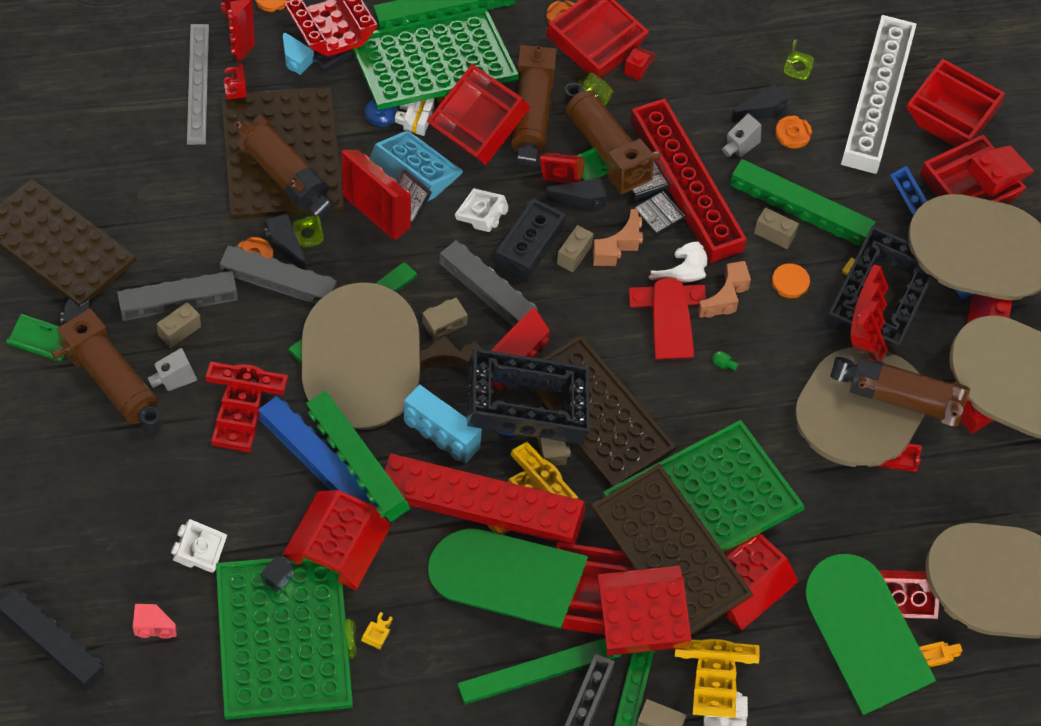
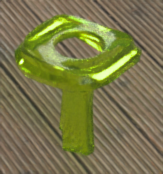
(797, 56)
(311, 222)
(350, 628)

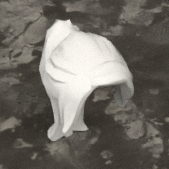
(691, 269)

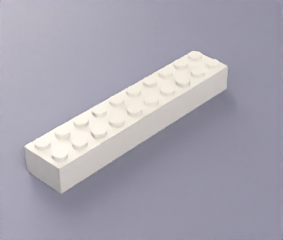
(879, 94)

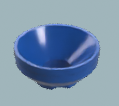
(380, 117)

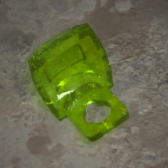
(597, 86)

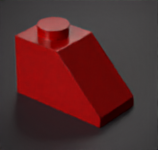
(638, 63)

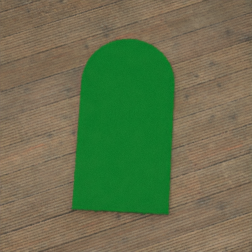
(506, 575)
(865, 631)

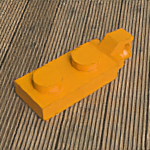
(940, 653)

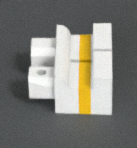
(416, 116)

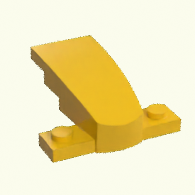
(538, 475)
(716, 674)

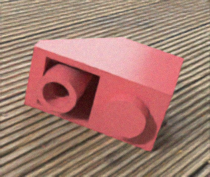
(152, 621)

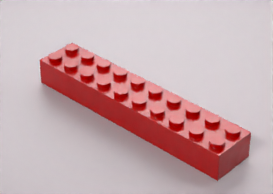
(689, 181)
(487, 500)

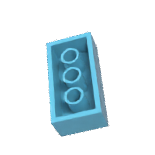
(441, 424)

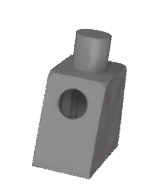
(743, 137)
(173, 371)

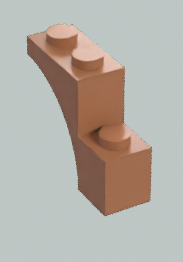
(608, 250)
(726, 300)

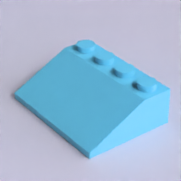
(419, 159)

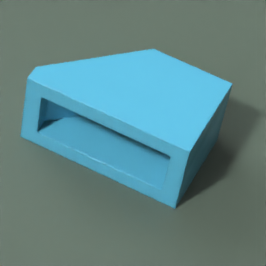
(297, 55)

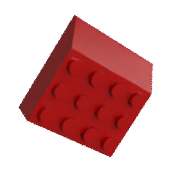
(596, 34)
(954, 104)
(479, 114)
(949, 173)
(375, 194)
(585, 608)
(644, 610)

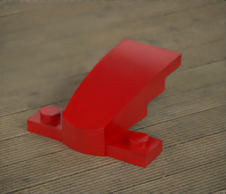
(669, 315)
(868, 316)
(241, 402)

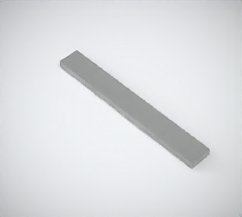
(198, 84)

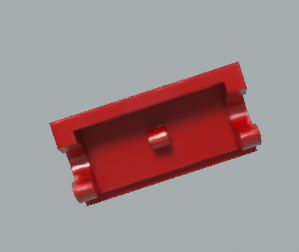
(235, 85)
(907, 460)

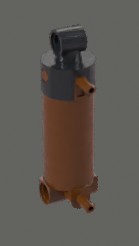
(284, 166)
(903, 388)

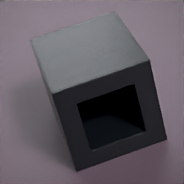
(277, 574)

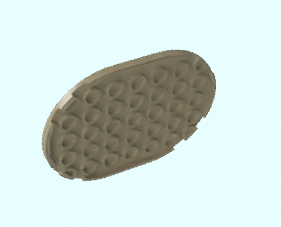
(978, 246)
(363, 352)
(1002, 369)
(851, 426)
(988, 578)

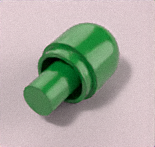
(724, 360)

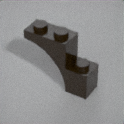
(445, 353)

